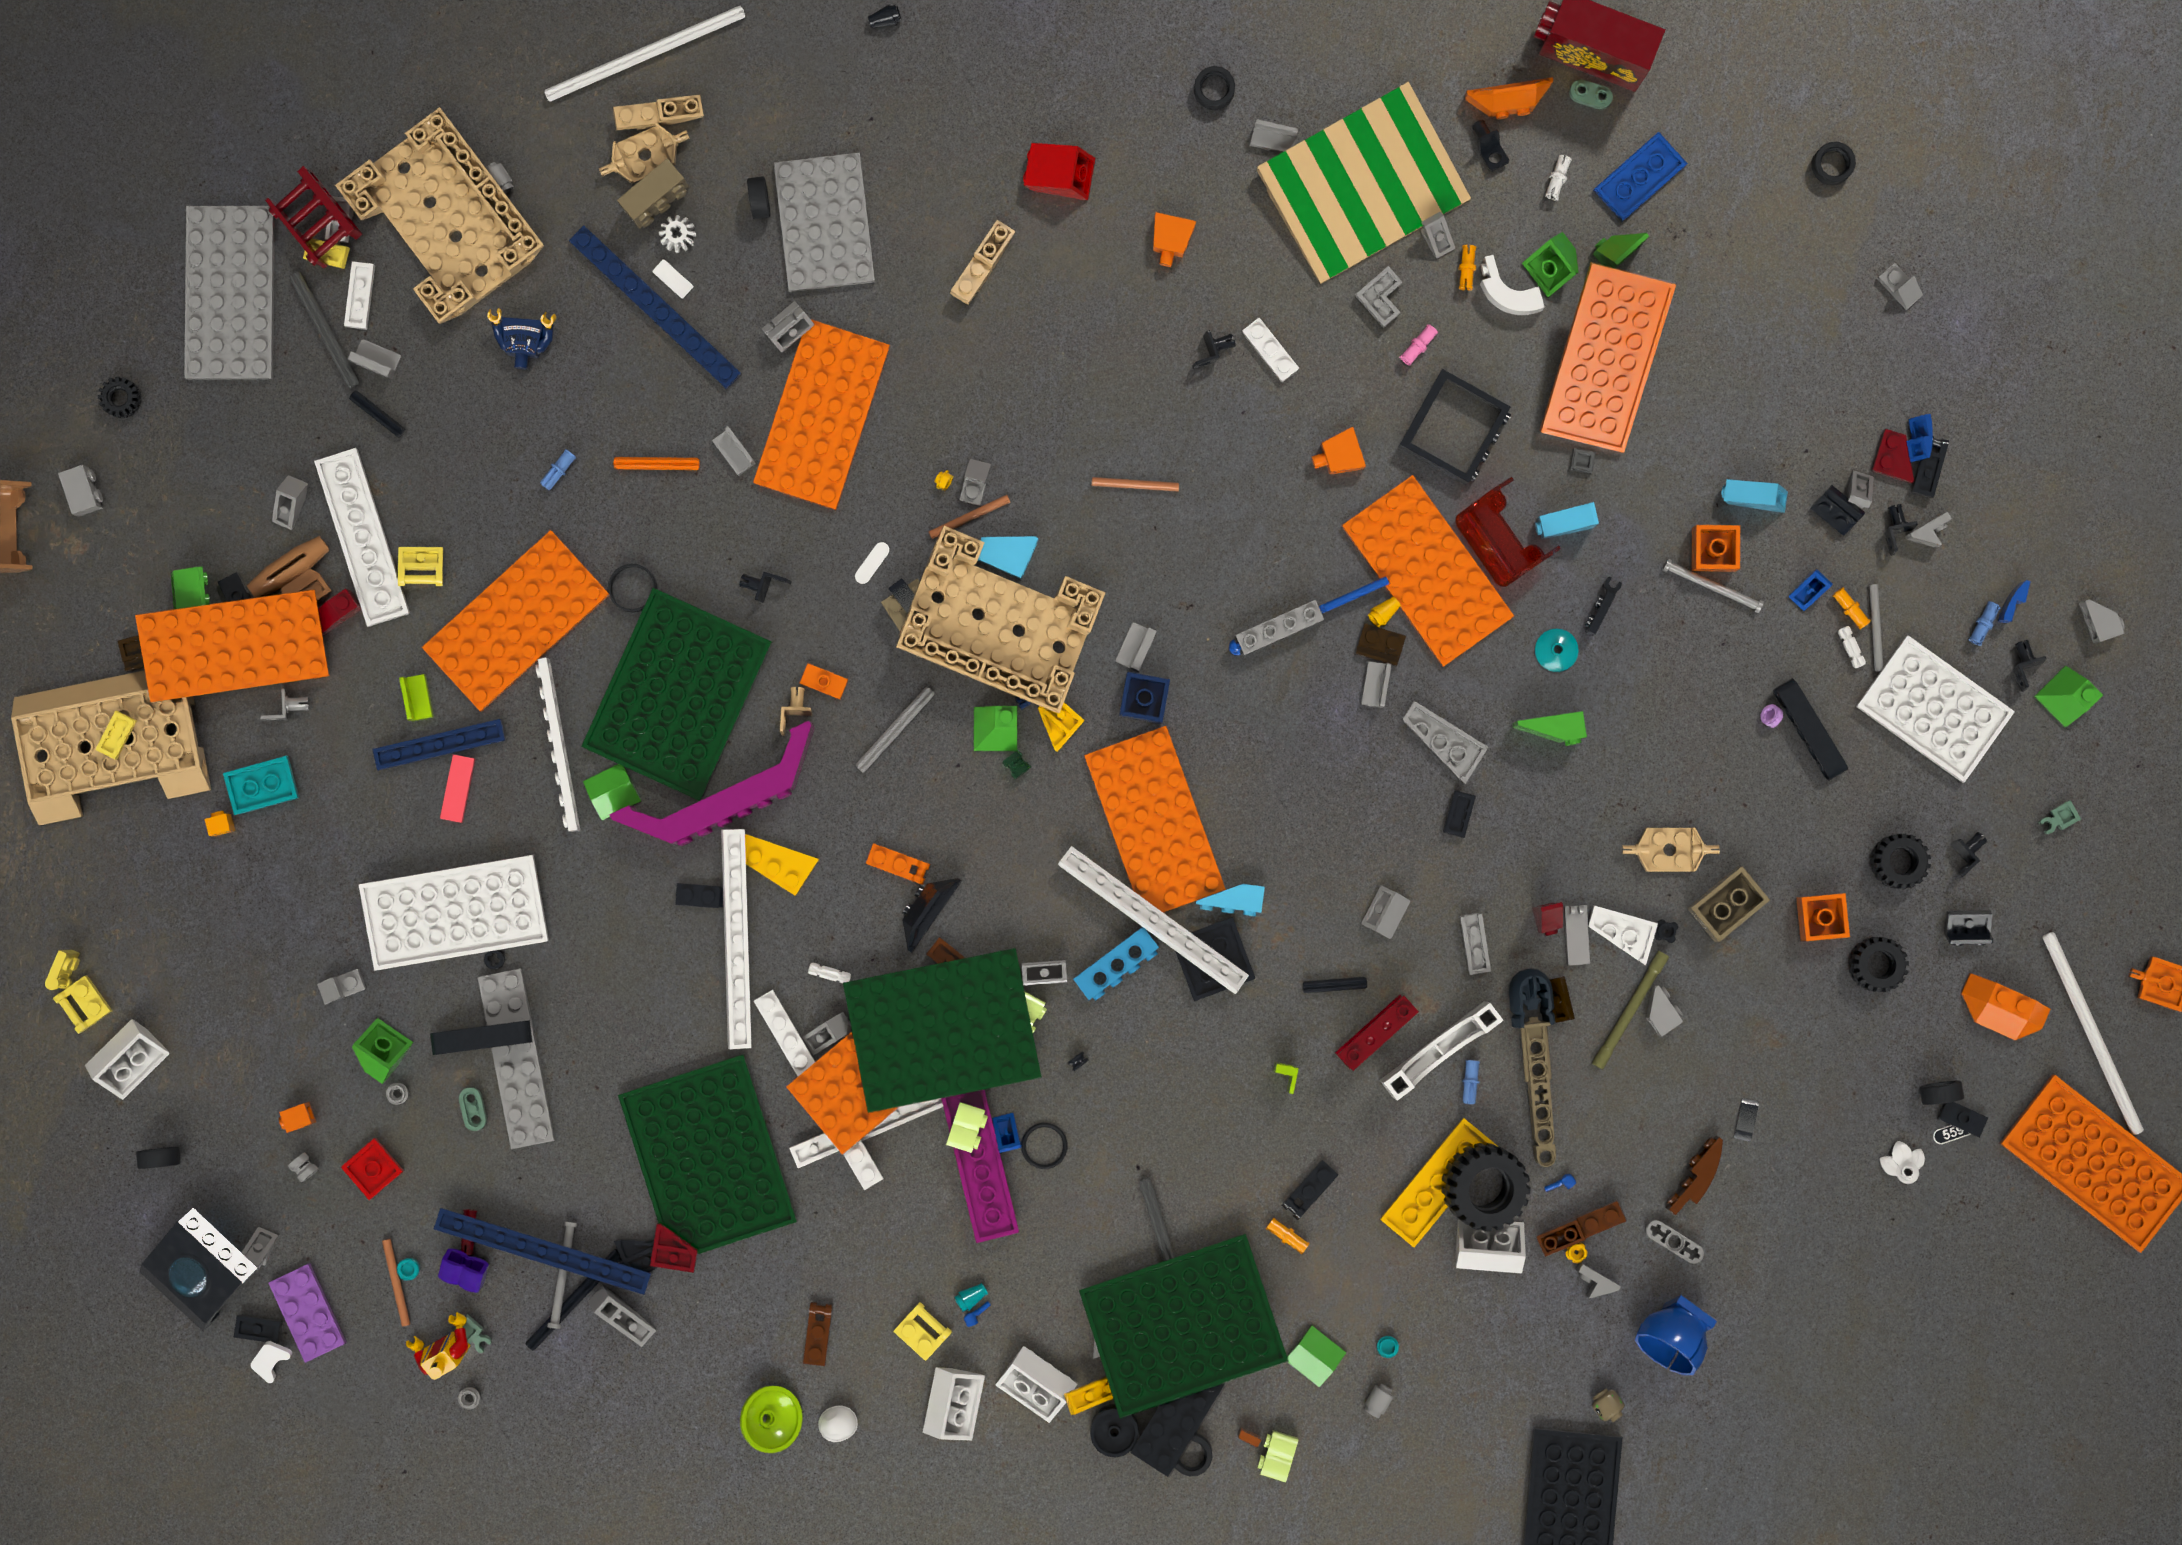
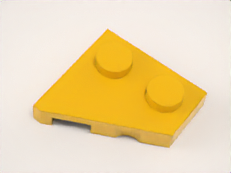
(1060, 726)

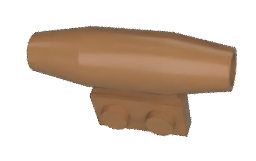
(293, 572)

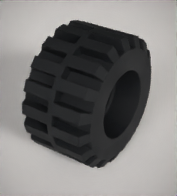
(1918, 857)
(1896, 968)

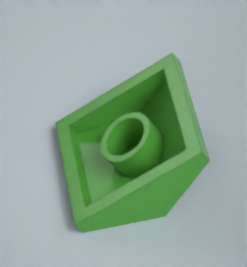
(611, 791)
(1315, 1356)

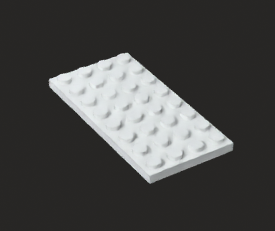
(453, 912)

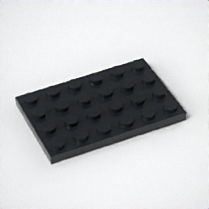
(1572, 1488)

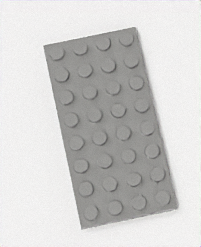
(229, 293)

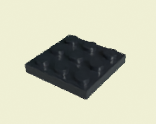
(1226, 941)

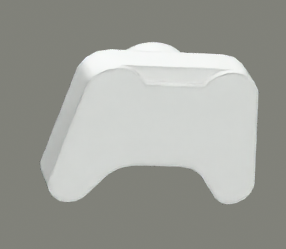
(267, 1358)

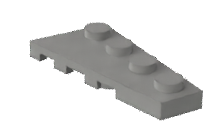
(1450, 744)

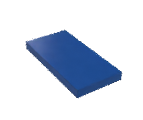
(1640, 176)

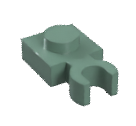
(2062, 816)
(473, 1334)

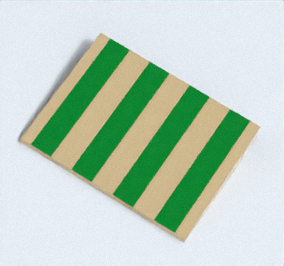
(1363, 183)

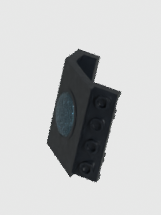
(197, 1268)

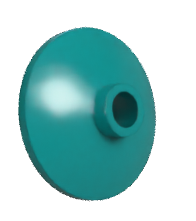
(1545, 650)

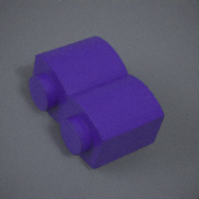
(463, 1270)

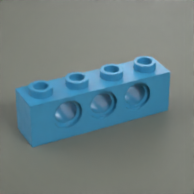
(1148, 951)

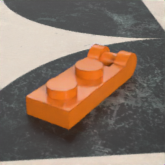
(897, 863)

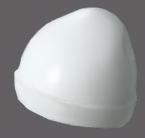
(837, 1423)

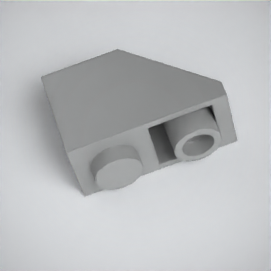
(1661, 1013)

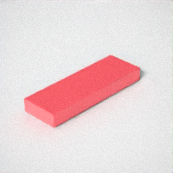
(457, 788)

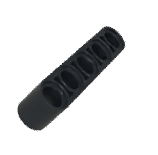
(1810, 729)
(481, 1037)

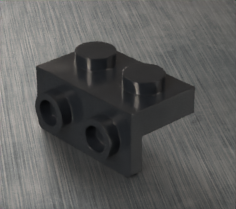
(1969, 927)

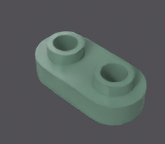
(1590, 97)
(470, 1109)

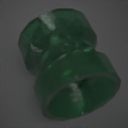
(1018, 769)

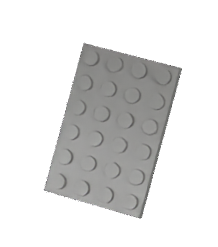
(824, 222)

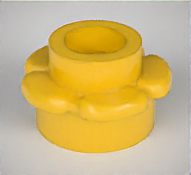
(943, 480)
(1576, 1258)

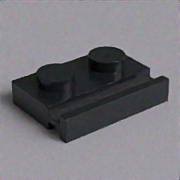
(1837, 511)

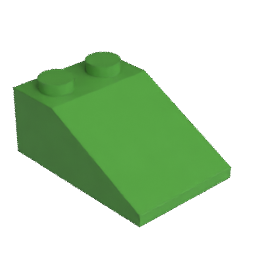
(1558, 728)

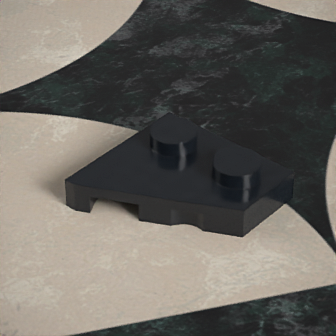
(636, 1253)

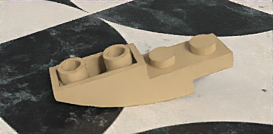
(663, 111)
(983, 262)

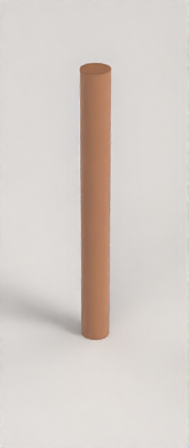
(1135, 484)
(971, 515)
(396, 1283)

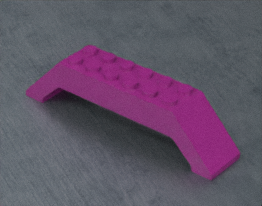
(730, 802)

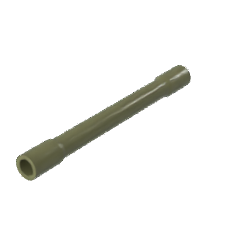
(1607, 1049)

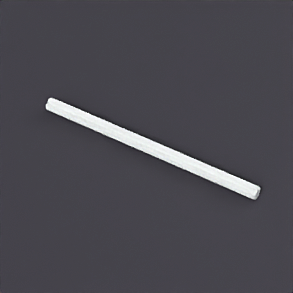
(644, 53)
(2093, 1033)

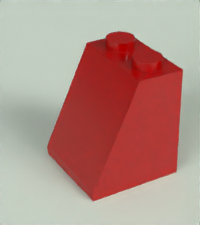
(1059, 170)

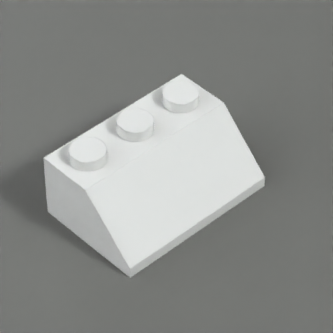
(126, 1059)
(1491, 1250)
(1036, 1384)
(953, 1404)

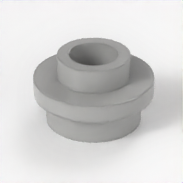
(392, 1098)
(462, 1398)

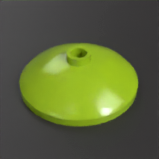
(782, 1421)

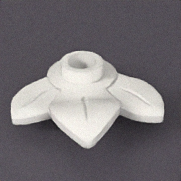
(1902, 1159)

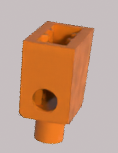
(1171, 237)
(1340, 453)

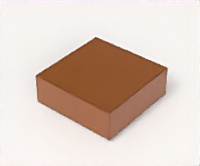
(1249, 1437)

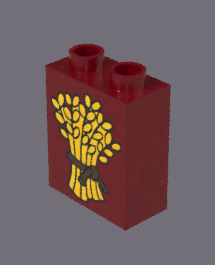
(1599, 41)

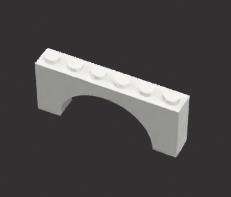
(1468, 1028)

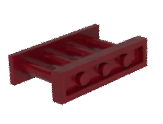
(333, 212)
(1376, 1032)

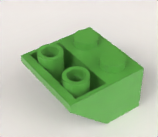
(189, 587)

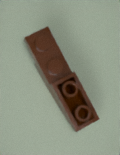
(1704, 1169)
(1581, 1227)

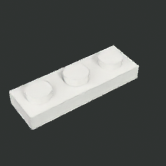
(359, 295)
(1270, 350)

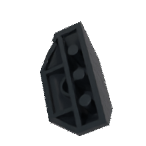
(925, 909)

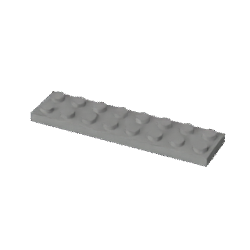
(517, 1065)

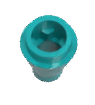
(970, 1297)

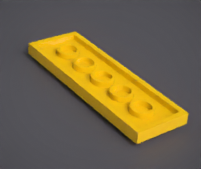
(1422, 1198)

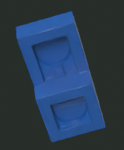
(1922, 437)
(2017, 596)

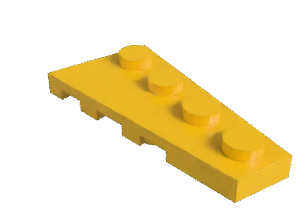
(779, 863)

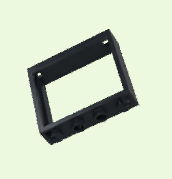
(1482, 454)

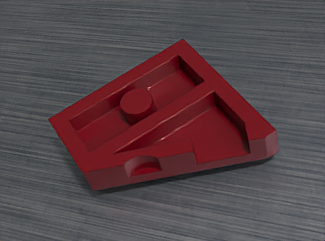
(1893, 457)
(672, 1251)

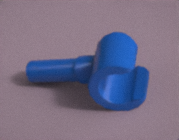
(1568, 1181)
(970, 1318)

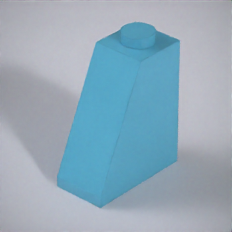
(1755, 495)
(1567, 521)
(1008, 553)

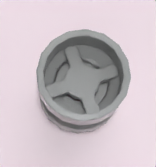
(306, 1171)

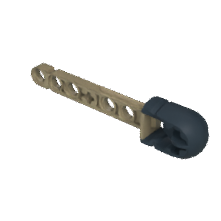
(1535, 984)

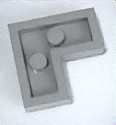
(1375, 295)

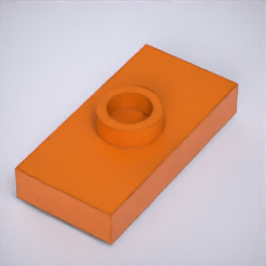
(824, 681)

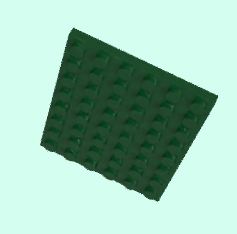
(676, 694)
(942, 1030)
(708, 1155)
(1183, 1326)

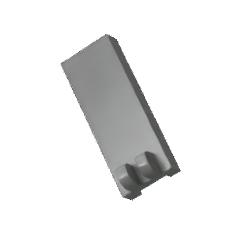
(1576, 935)
(1475, 943)

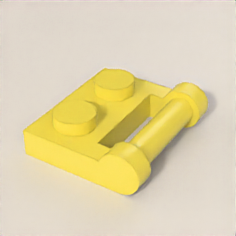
(420, 560)
(61, 970)
(89, 1001)
(917, 1337)

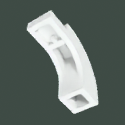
(1507, 299)

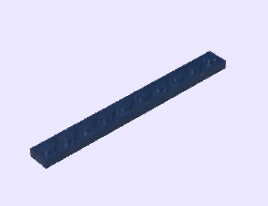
(655, 307)
(542, 1251)

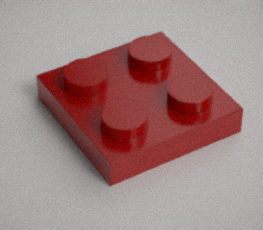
(372, 1169)

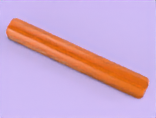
(656, 463)

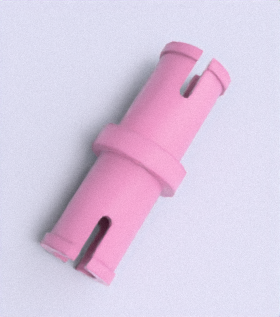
(1418, 345)

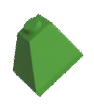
(1618, 248)
(1553, 264)
(2068, 696)
(995, 728)
(381, 1050)

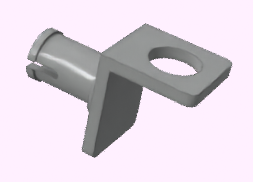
(288, 704)

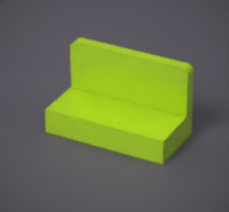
(416, 697)
(1289, 1070)

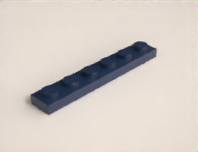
(439, 744)

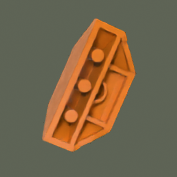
(1509, 98)
(2003, 1008)

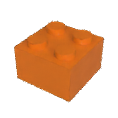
(1716, 548)
(1823, 917)

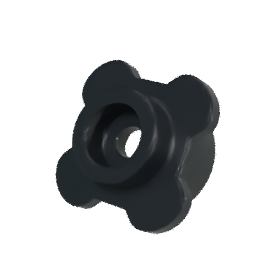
(1661, 935)

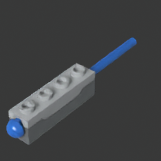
(1294, 621)

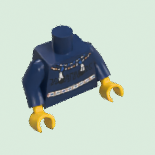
(522, 336)

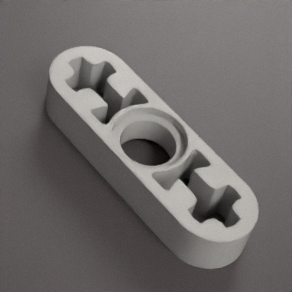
(1691, 1245)

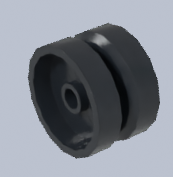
(1113, 1444)

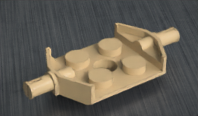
(627, 152)
(1687, 845)

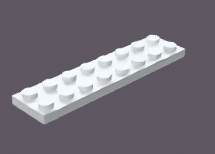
(362, 537)

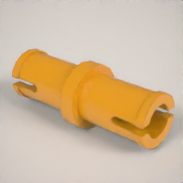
(1467, 267)
(1851, 608)
(1287, 1236)

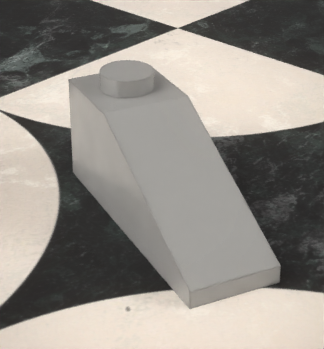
(621, 1316)

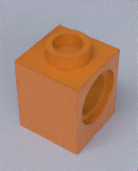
(296, 1117)

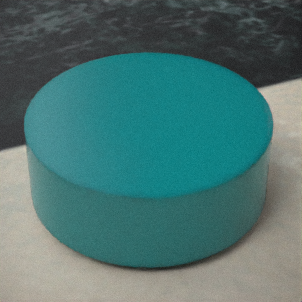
(408, 1269)

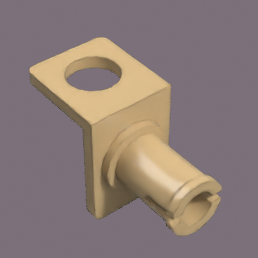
(795, 708)

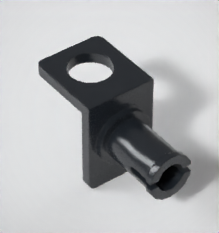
(1489, 144)
(1214, 346)
(1899, 526)
(760, 585)
(2027, 661)
(1968, 851)

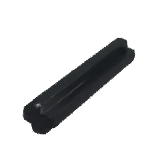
(376, 413)
(1334, 985)

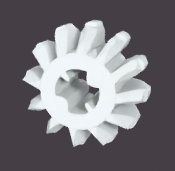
(673, 226)

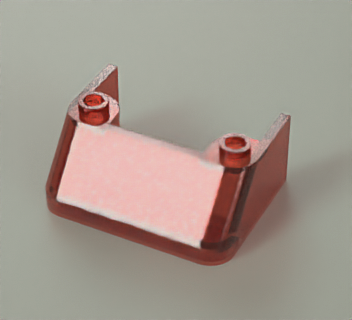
(1495, 541)

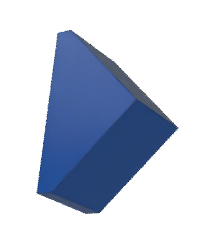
(1810, 589)
(1006, 1132)

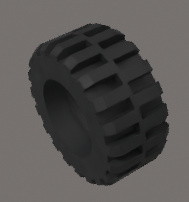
(1508, 1202)

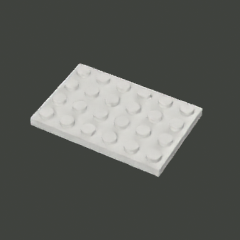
(1935, 709)

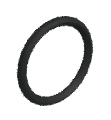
(1029, 1131)

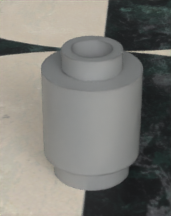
(500, 176)
(1378, 1400)

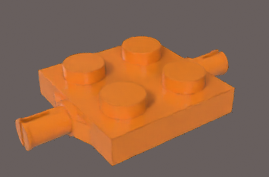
(2160, 983)

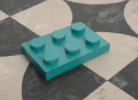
(261, 785)

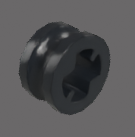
(488, 963)
(1078, 1061)

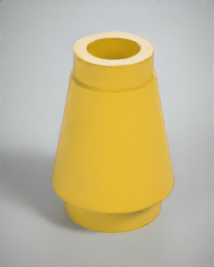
(1383, 612)

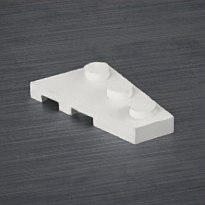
(1625, 931)

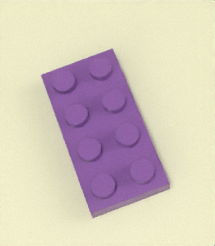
(307, 1312)

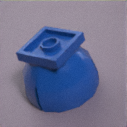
(1673, 1329)

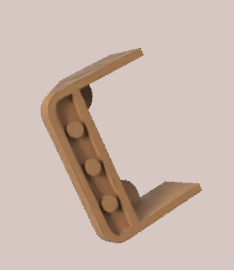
(11, 497)

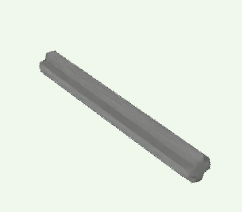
(895, 729)

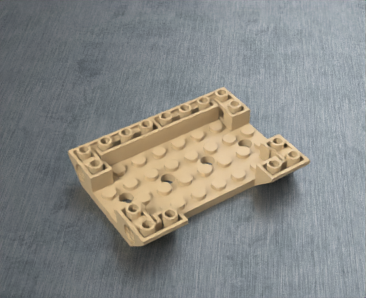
(465, 202)
(988, 647)
(81, 712)

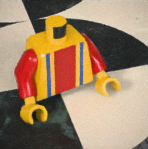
(444, 1353)

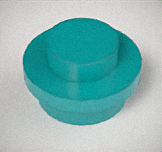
(1387, 1346)

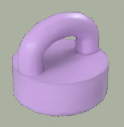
(1771, 715)

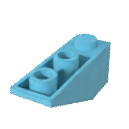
(1241, 897)

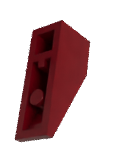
(338, 610)
(1549, 917)

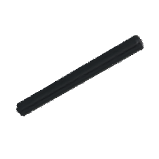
(568, 1305)

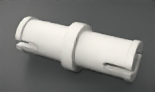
(1558, 177)

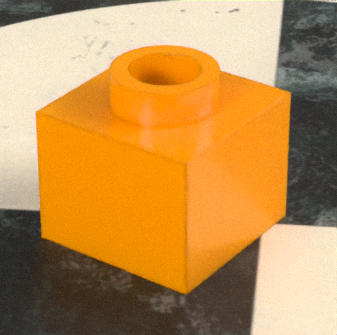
(219, 823)

